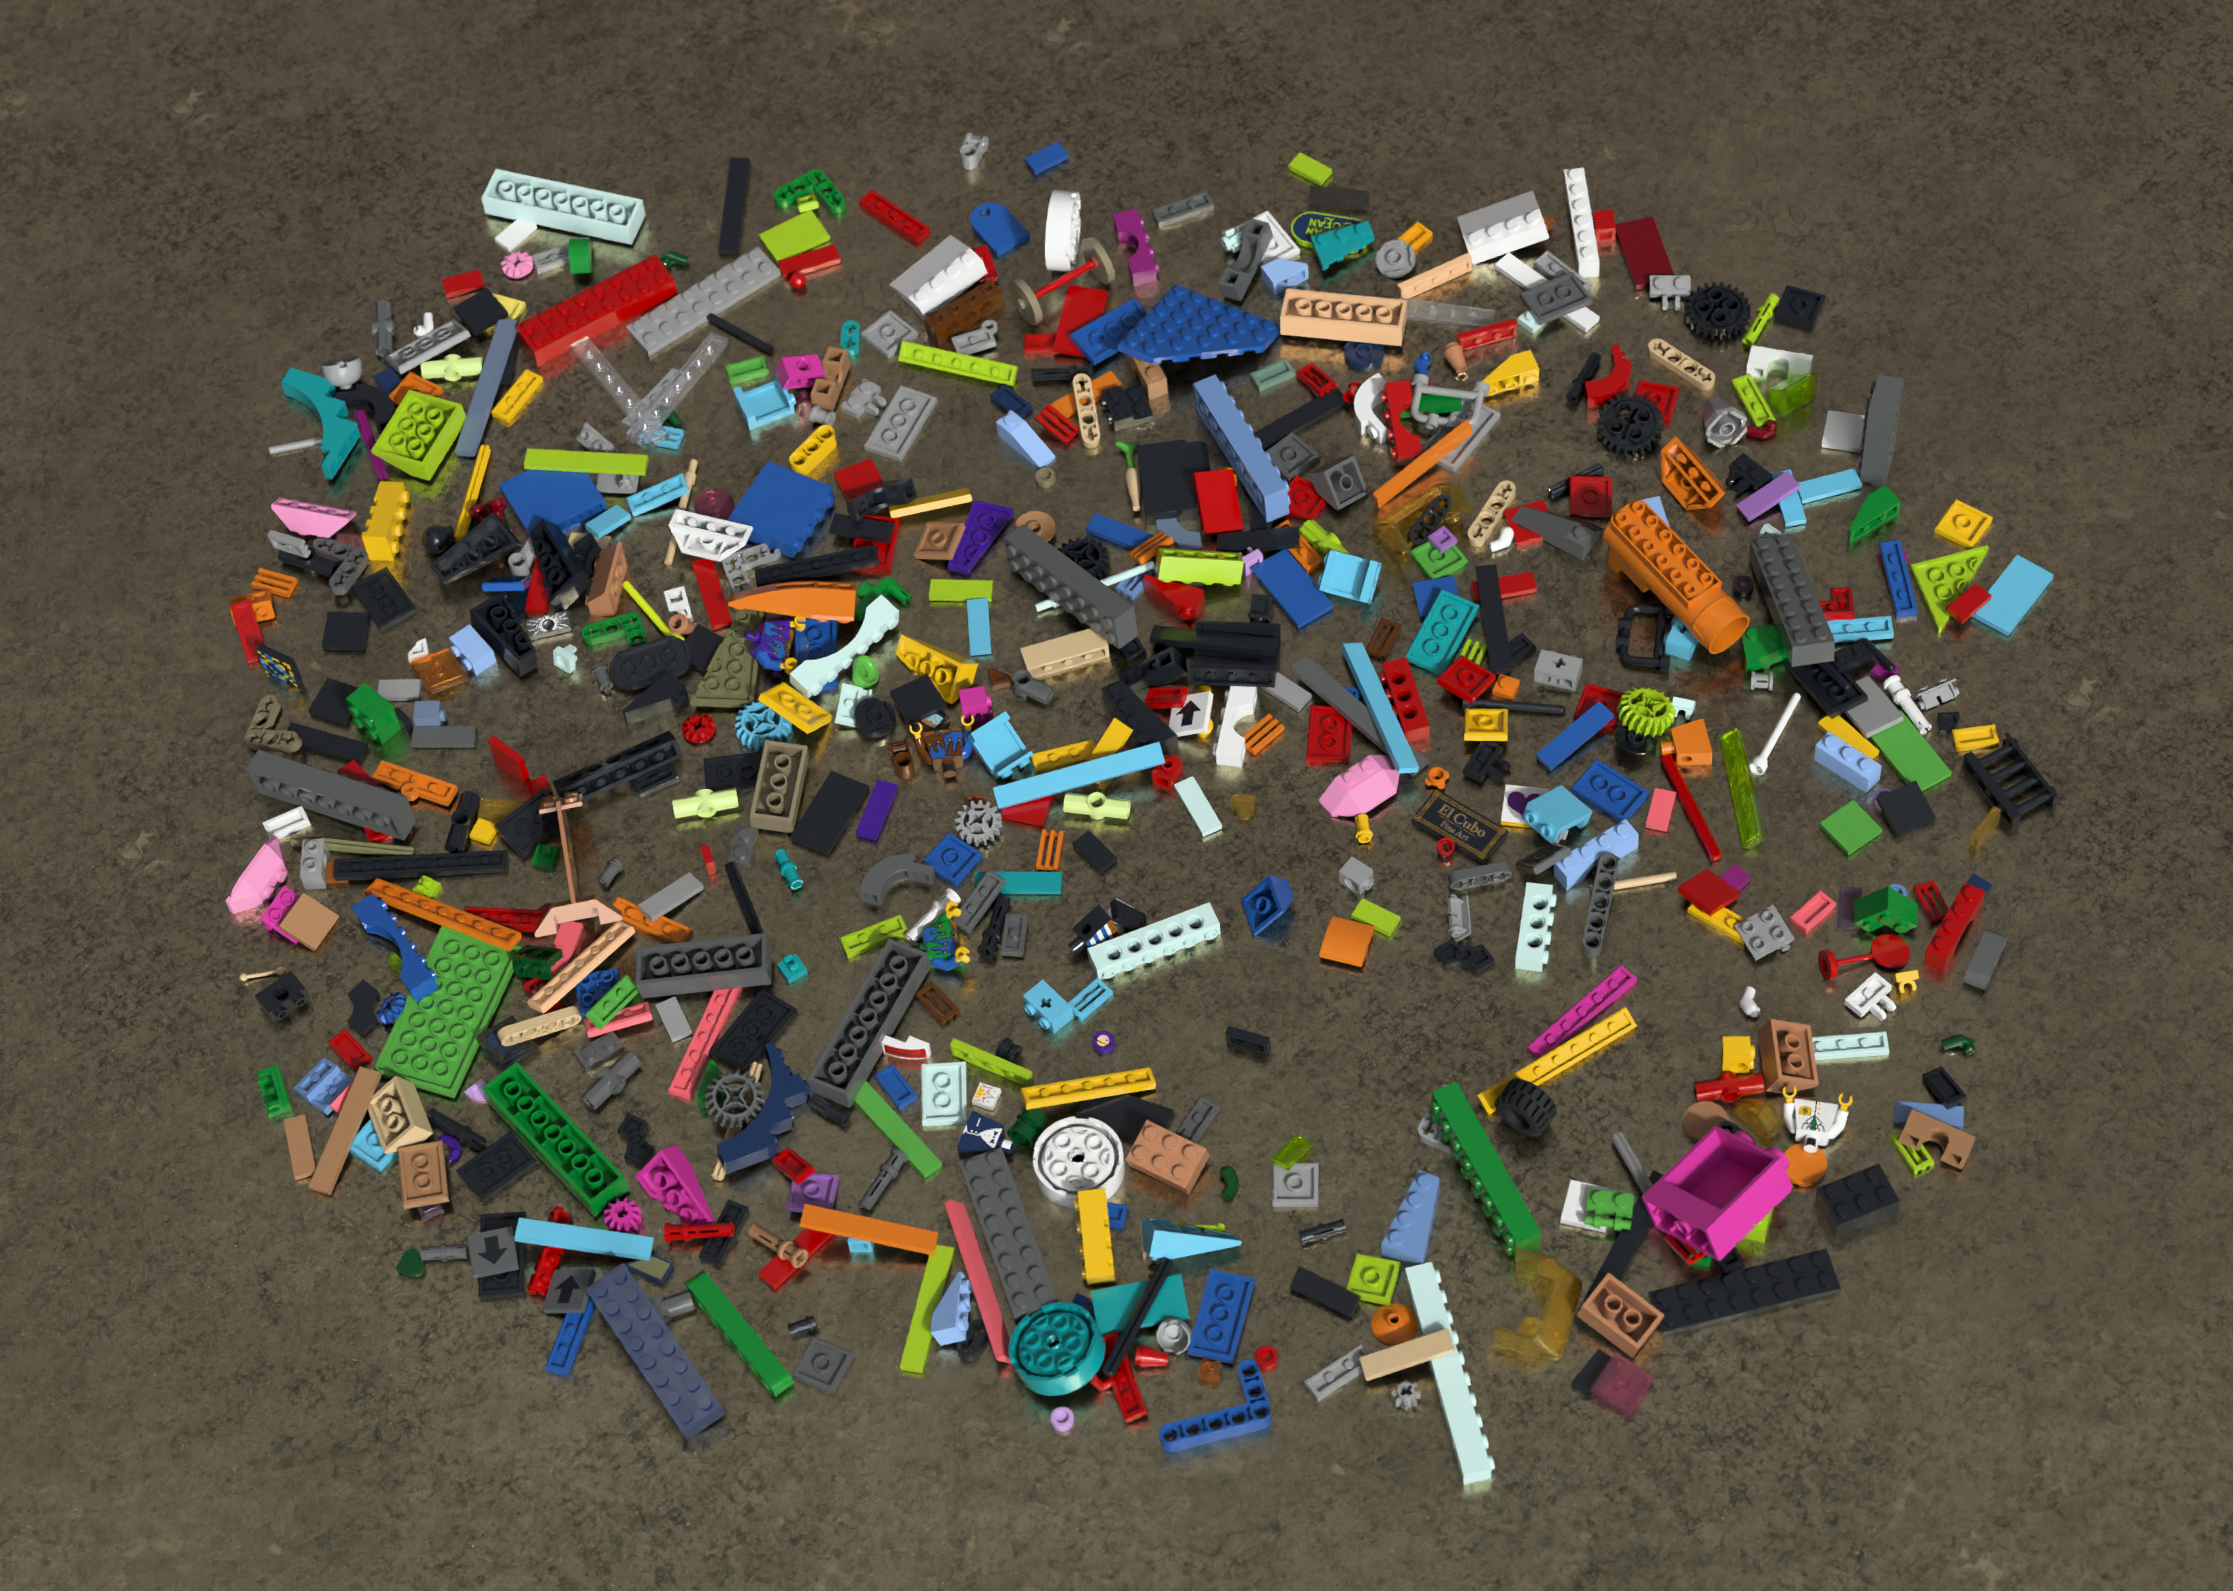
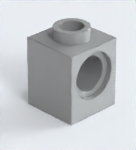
(1356, 876)

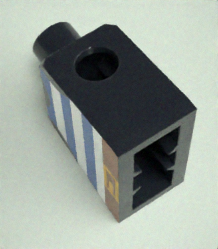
(1093, 930)

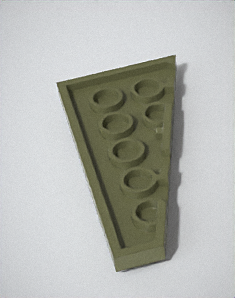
(733, 670)

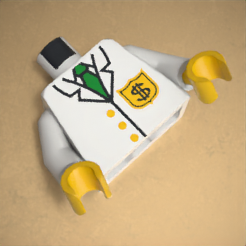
(1813, 1120)

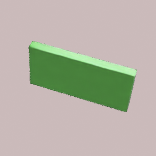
(1910, 755)

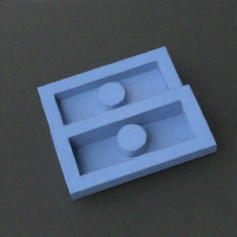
(323, 1085)

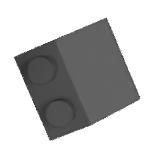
(1339, 482)

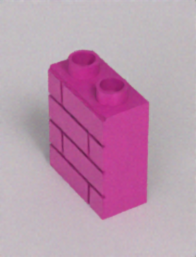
(1718, 1191)

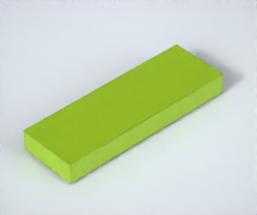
(1752, 400)
(960, 590)
(873, 936)

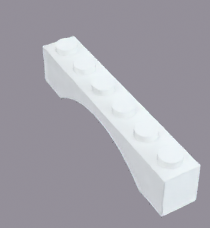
(1582, 223)

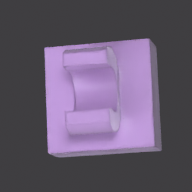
(1251, 560)

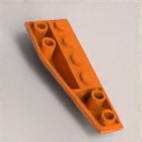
(801, 599)

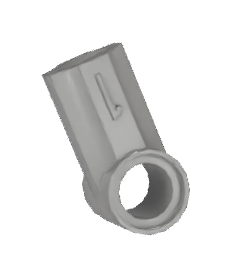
(522, 560)

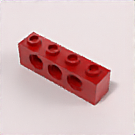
(1399, 672)

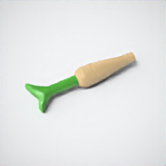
(1132, 474)

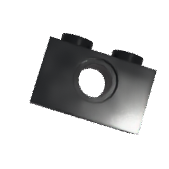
(287, 986)

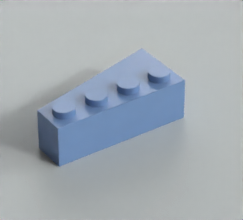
(1413, 1224)

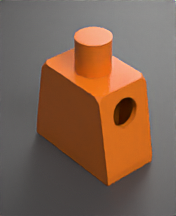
(1689, 744)

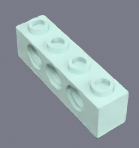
(1534, 957)

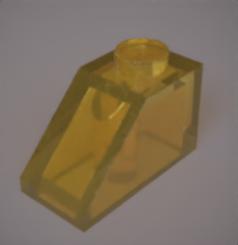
(1758, 1117)

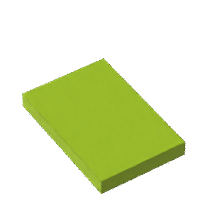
(794, 236)

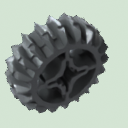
(722, 1085)

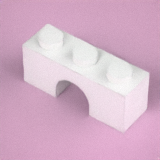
(1764, 360)

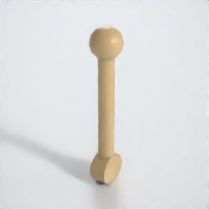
(280, 971)

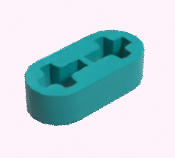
(854, 338)

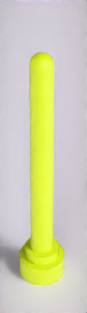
(649, 611)

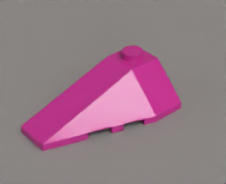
(674, 1183)

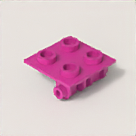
(278, 911)

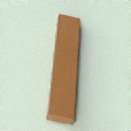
(345, 1130)

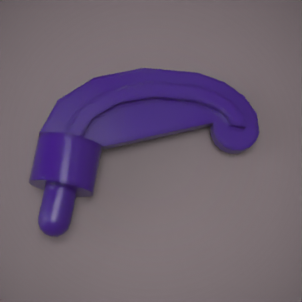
(453, 1144)

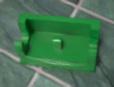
(274, 1091)

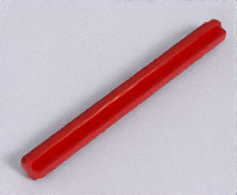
(1691, 807)

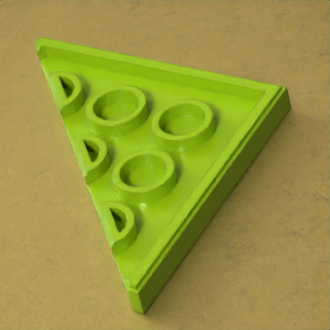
(1945, 580)

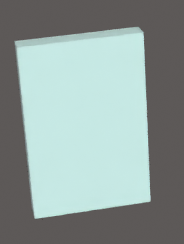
(944, 1093)

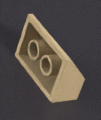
(399, 1115)

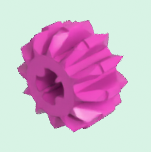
(614, 1216)

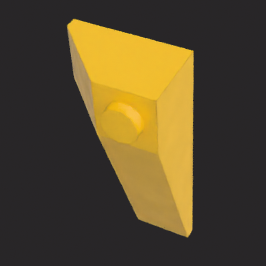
(946, 669)

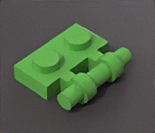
(1612, 1204)

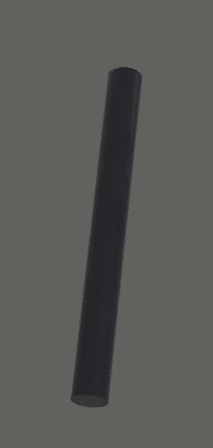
(740, 333)

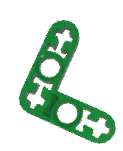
(811, 185)
(629, 630)

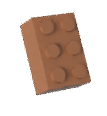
(1167, 1157)
(1620, 1315)

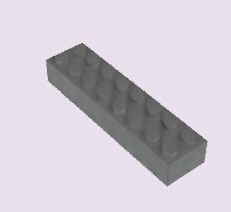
(1071, 586)
(1791, 600)
(331, 794)
(868, 1019)
(1007, 1233)

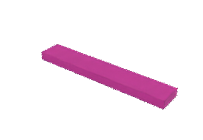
(1583, 1012)

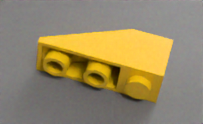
(1513, 372)

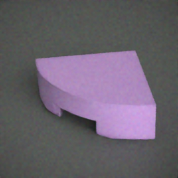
(475, 1092)

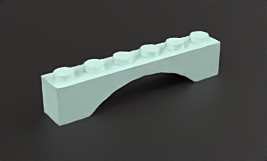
(814, 674)

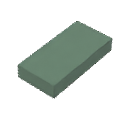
(1272, 375)

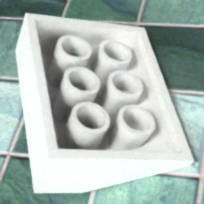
(1503, 227)
(939, 277)

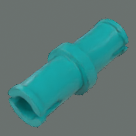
(788, 869)

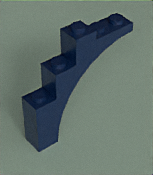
(759, 1139)

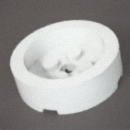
(1062, 230)
(1063, 1178)

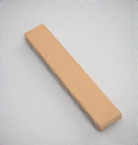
(581, 967)

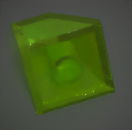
(1792, 393)

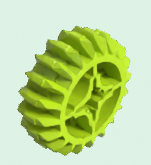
(1646, 711)

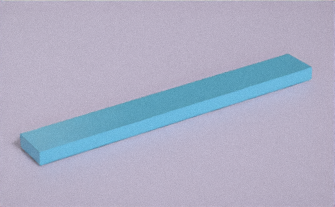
(1380, 708)
(1079, 775)

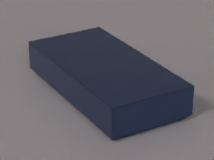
(1010, 400)

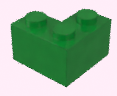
(1885, 908)

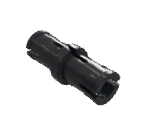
(1308, 1235)

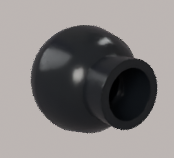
(437, 538)

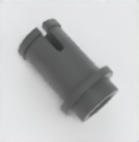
(602, 677)
(610, 871)

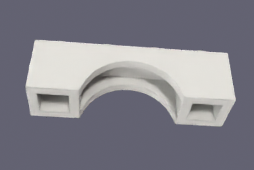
(1231, 746)

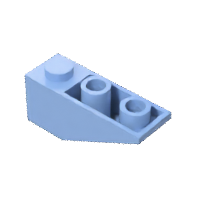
(951, 1314)

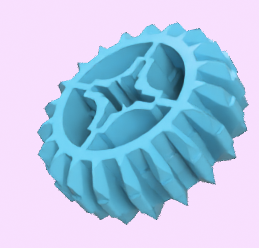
(763, 726)

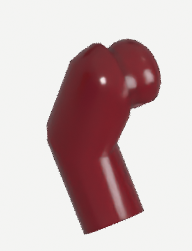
(1762, 432)

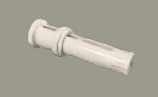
(1902, 697)
(936, 911)

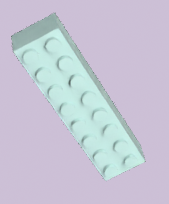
(563, 206)

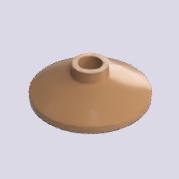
(1039, 522)

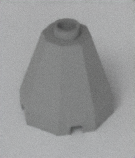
(1723, 422)

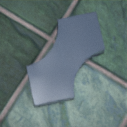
(1182, 538)

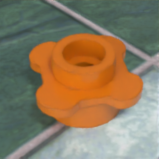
(1435, 772)

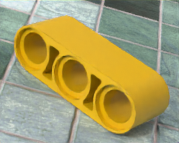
(813, 450)

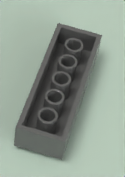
(1880, 430)
(704, 965)

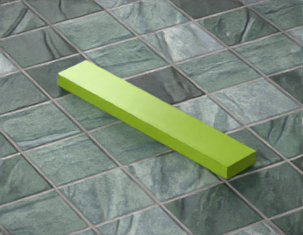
(958, 363)
(586, 462)
(929, 1297)

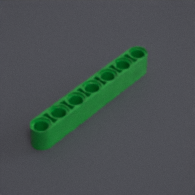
(739, 1333)

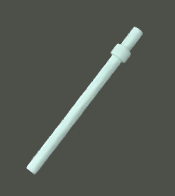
(1107, 581)

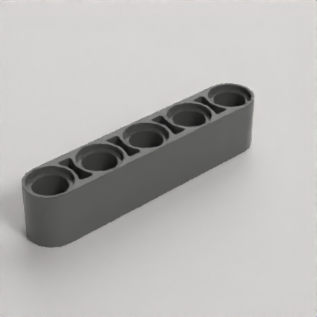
(1596, 914)

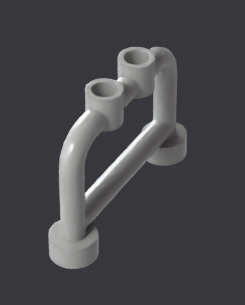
(1432, 420)

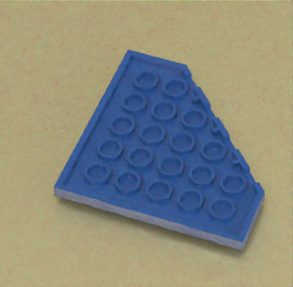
(1193, 326)

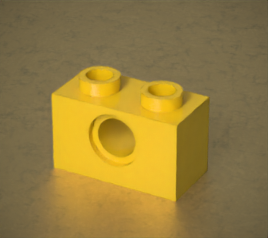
(1737, 1055)

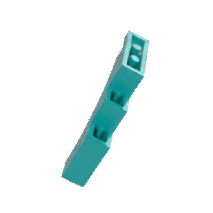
(319, 395)

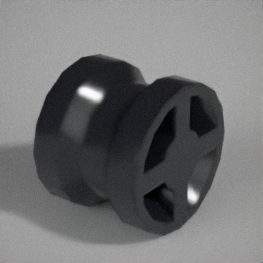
(1009, 1051)

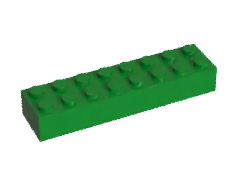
(555, 1139)
(1484, 1170)

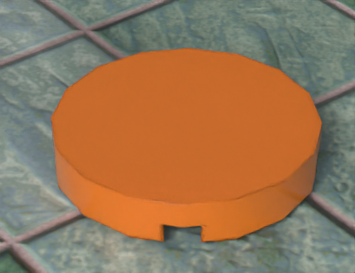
(1805, 1167)

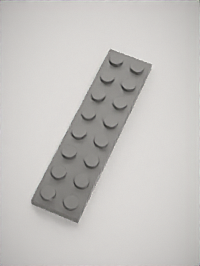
(706, 297)

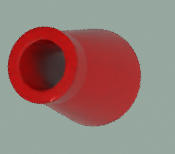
(1150, 1357)

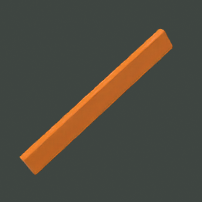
(444, 914)

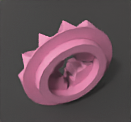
(523, 268)

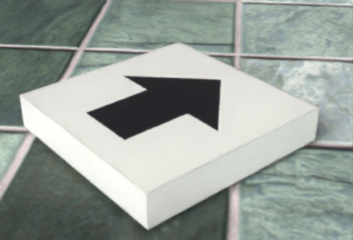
(1193, 716)

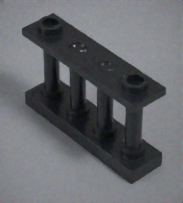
(1999, 797)

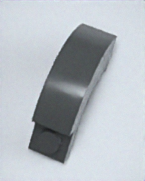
(891, 871)

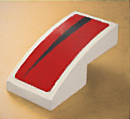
(912, 1049)

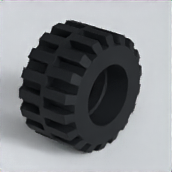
(1525, 1107)

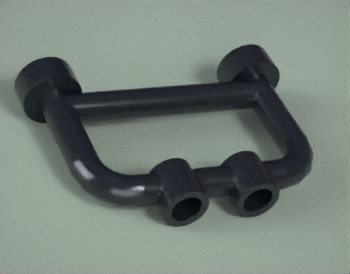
(1622, 641)

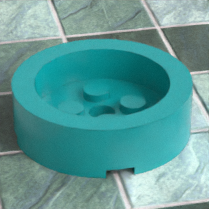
(1064, 1365)

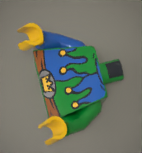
(943, 942)

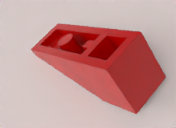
(1178, 598)

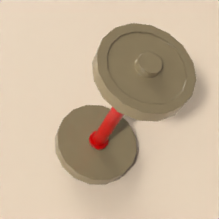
(1096, 261)

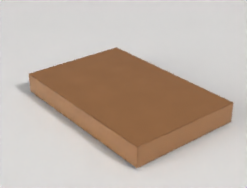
(423, 1174)

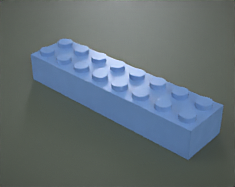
(1242, 448)

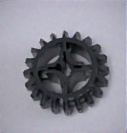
(1081, 552)

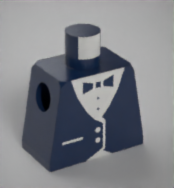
(982, 1136)

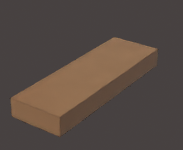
(300, 1146)

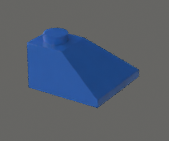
(1267, 902)

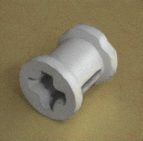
(821, 416)
(1766, 683)

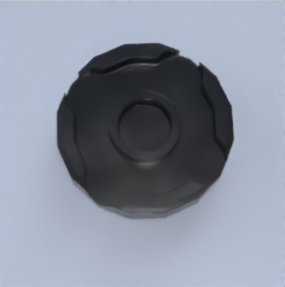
(874, 717)

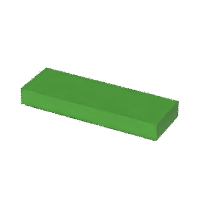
(612, 1002)

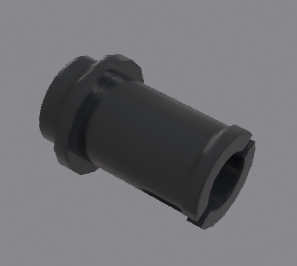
(802, 1326)

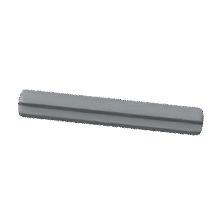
(1631, 1162)

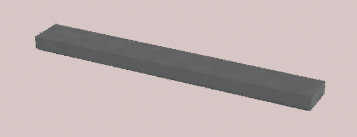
(1345, 703)

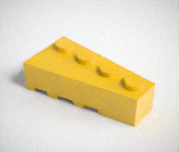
(1096, 1236)

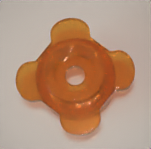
(1212, 1376)

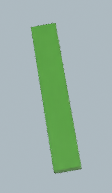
(896, 1131)

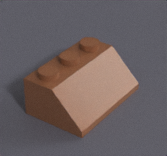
(607, 582)
(1787, 1056)

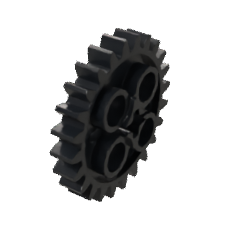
(1717, 310)
(1648, 430)

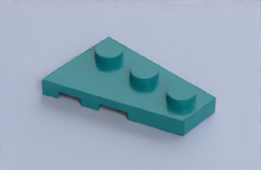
(1337, 243)

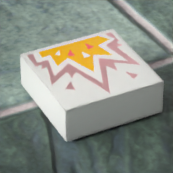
(986, 1096)

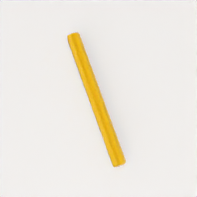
(472, 491)

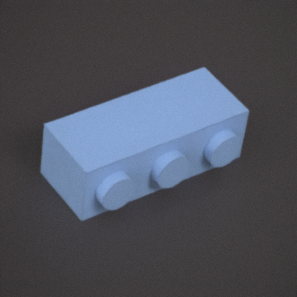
(1847, 762)

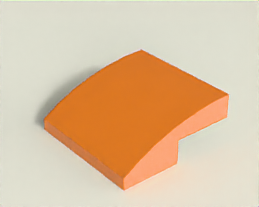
(1346, 941)

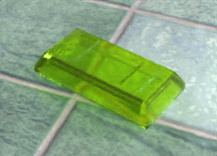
(1291, 1152)

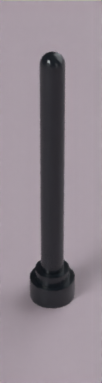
(1514, 705)

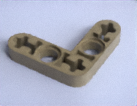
(269, 709)

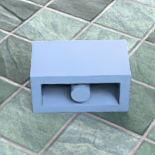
(472, 649)

